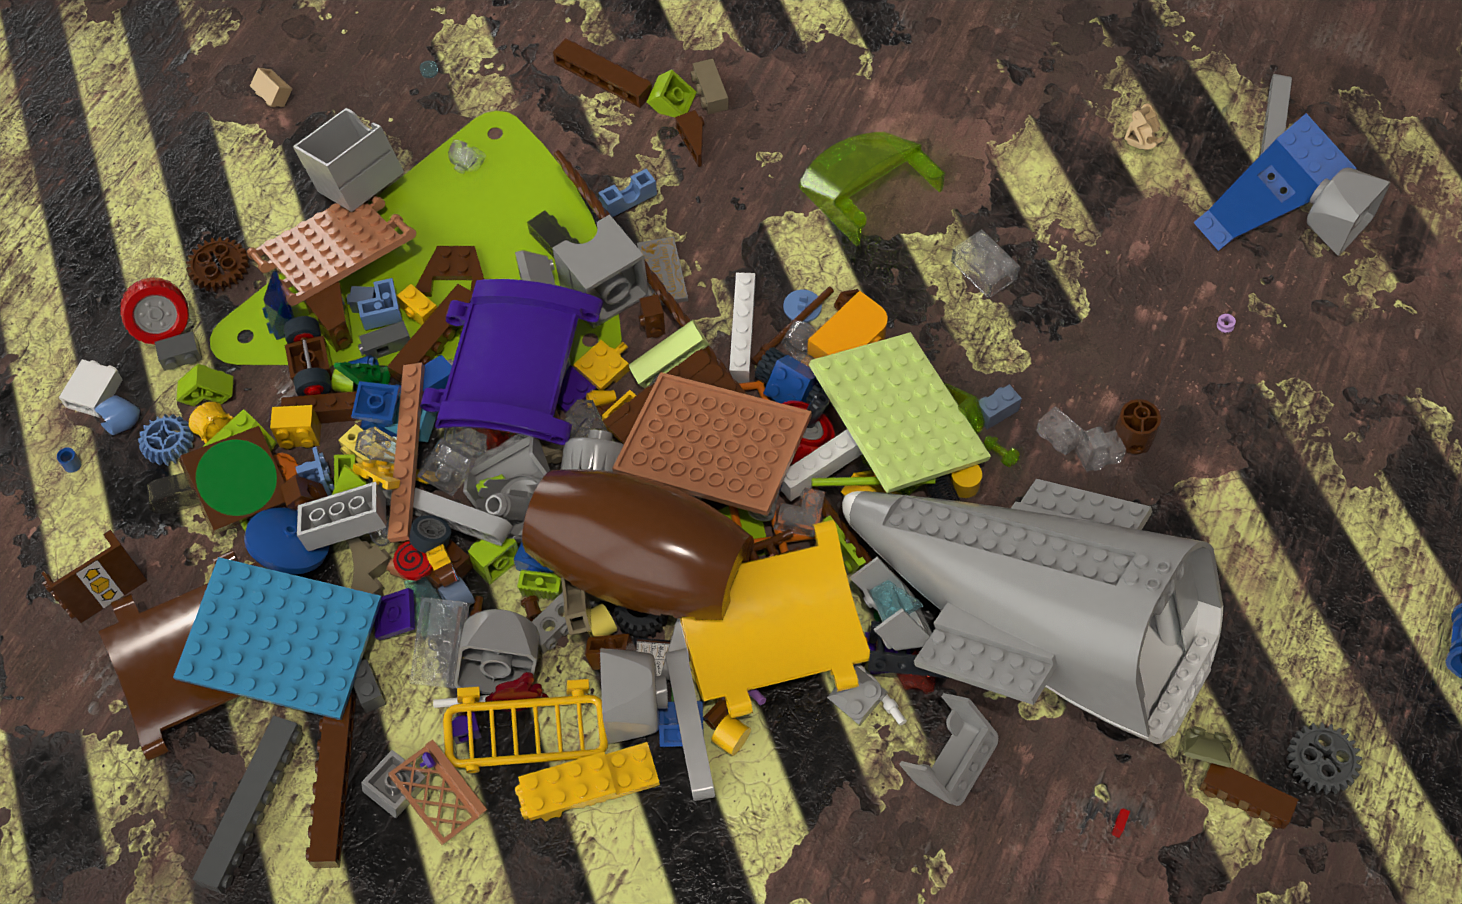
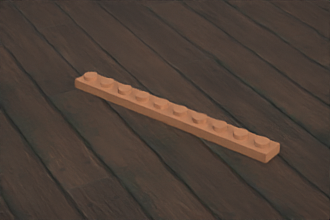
(406, 452)

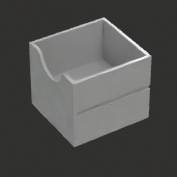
(348, 159)
(604, 268)

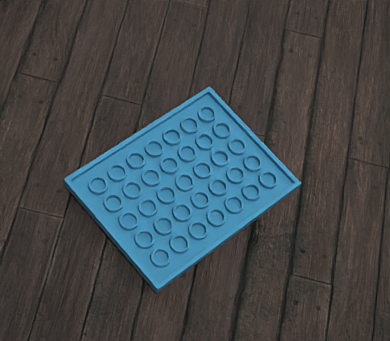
(278, 638)

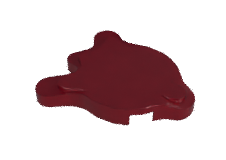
(517, 689)

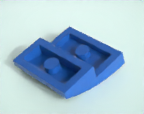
(669, 725)

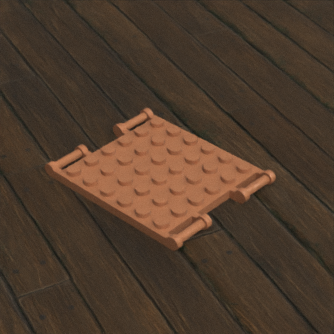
(330, 247)

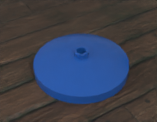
(275, 545)

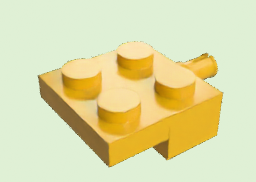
(603, 365)

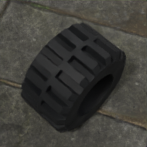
(639, 627)

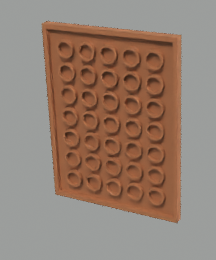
(713, 443)

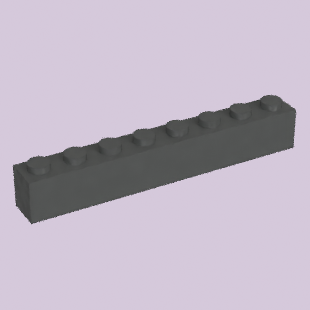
(248, 805)

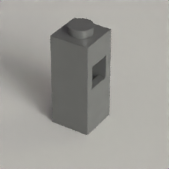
(384, 340)

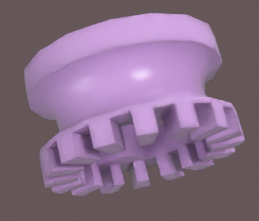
(1226, 328)

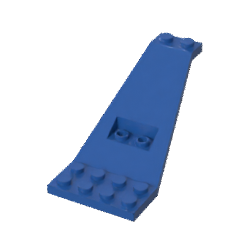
(1300, 163)

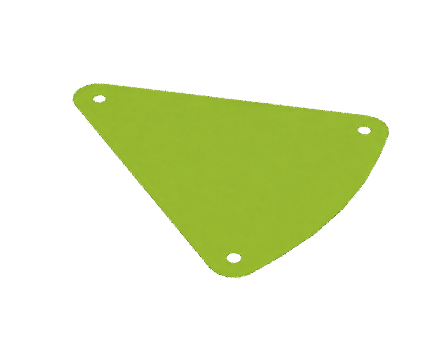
(447, 209)

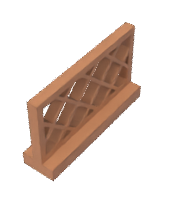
(456, 785)

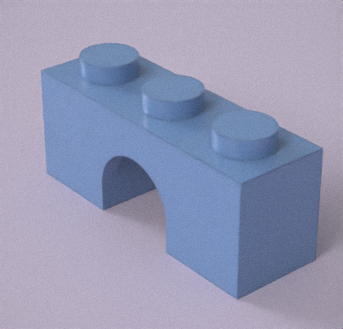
(640, 189)

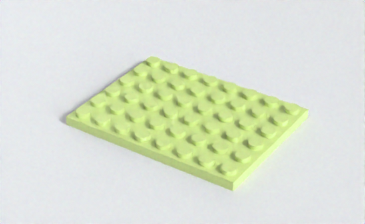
(899, 412)

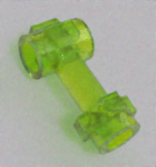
(1009, 457)

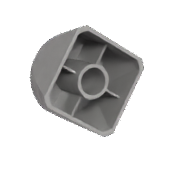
(1345, 206)
(495, 649)
(630, 694)

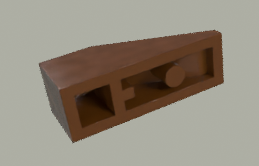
(691, 131)

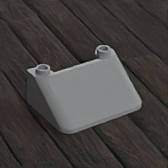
(513, 457)

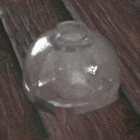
(465, 157)

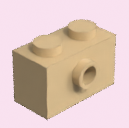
(270, 87)

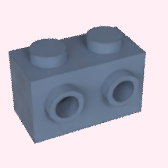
(999, 405)

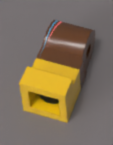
(442, 565)

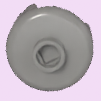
(591, 452)
(509, 500)

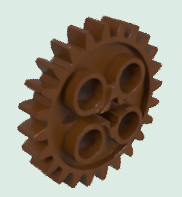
(204, 271)

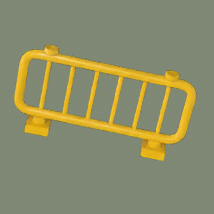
(470, 695)

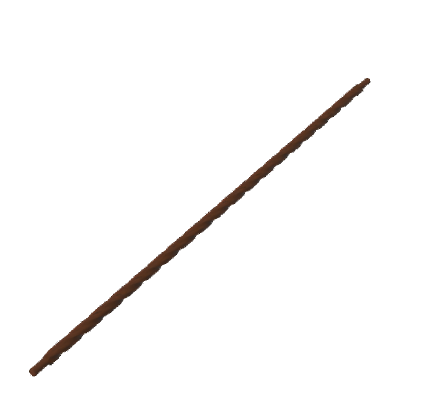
(683, 319)

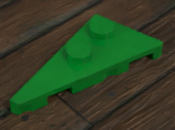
(364, 372)

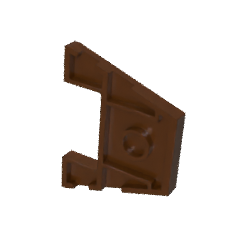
(450, 264)

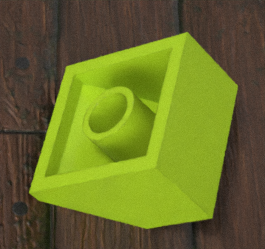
(671, 95)
(491, 559)

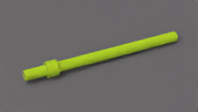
(850, 481)

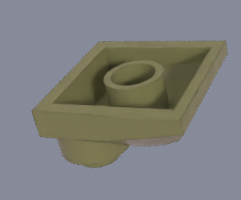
(1207, 746)

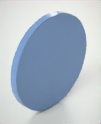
(797, 302)

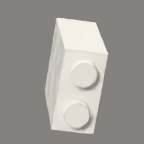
(90, 387)

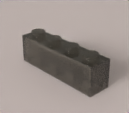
(548, 232)

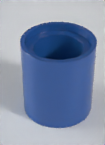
(69, 454)

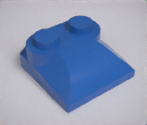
(376, 403)

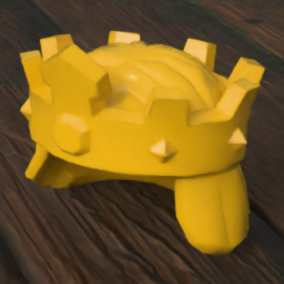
(208, 420)

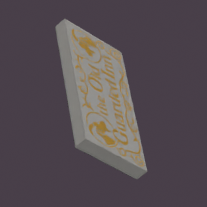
(665, 263)

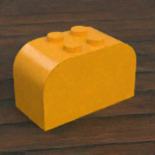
(854, 325)

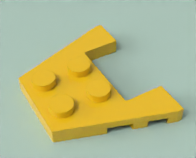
(380, 472)

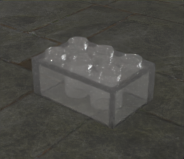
(985, 263)

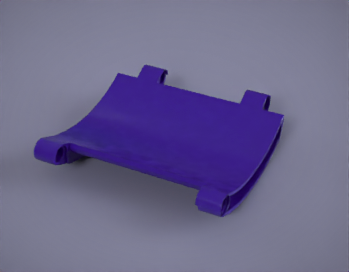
(511, 358)

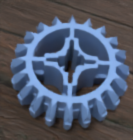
(159, 435)

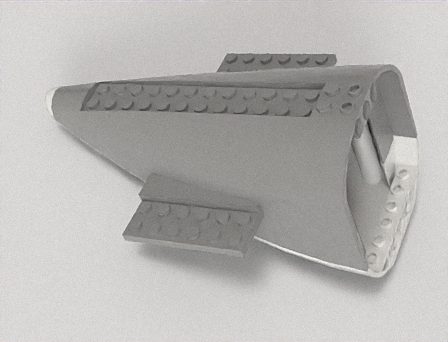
(1057, 599)

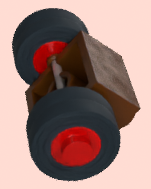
(308, 356)

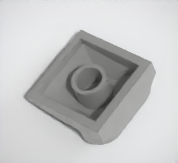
(861, 700)

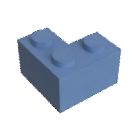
(382, 309)

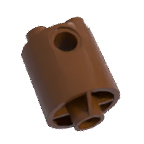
(1138, 425)

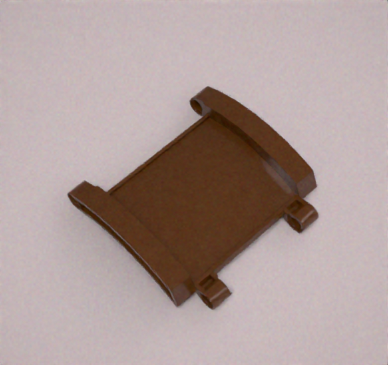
(145, 657)

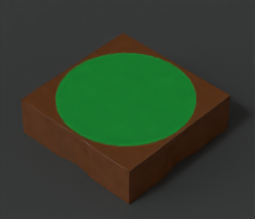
(234, 479)

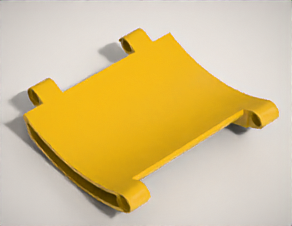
(783, 623)

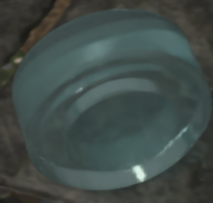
(429, 69)

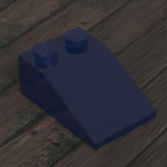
(276, 307)

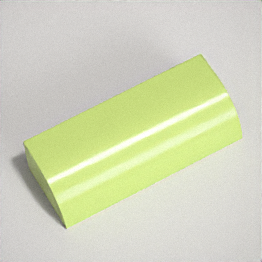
(668, 353)

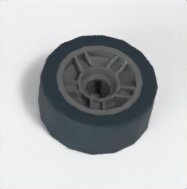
(429, 532)

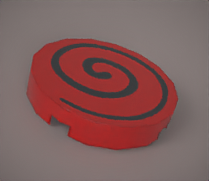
(411, 563)

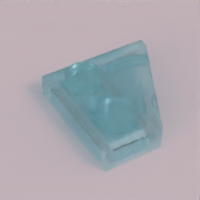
(891, 599)

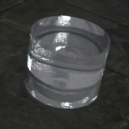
(797, 337)

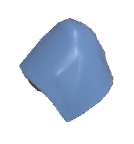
(118, 414)

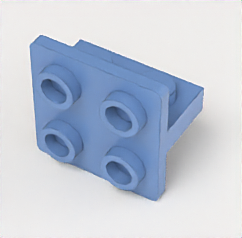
(317, 471)

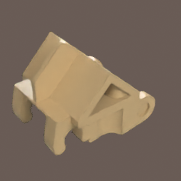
(1143, 128)

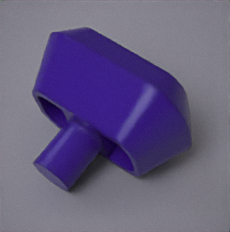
(428, 760)

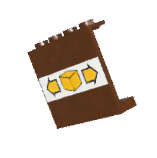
(96, 581)

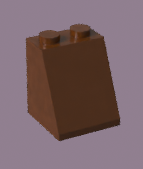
(332, 314)

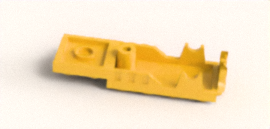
(586, 782)

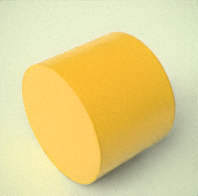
(967, 481)
(731, 735)

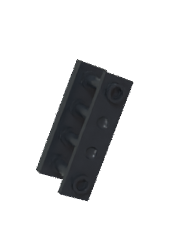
(894, 662)

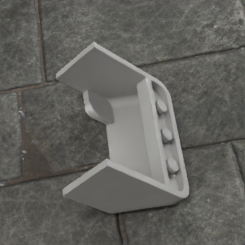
(535, 267)
(901, 629)
(962, 756)

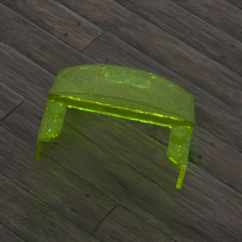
(853, 166)

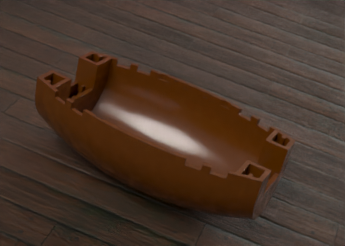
(635, 542)

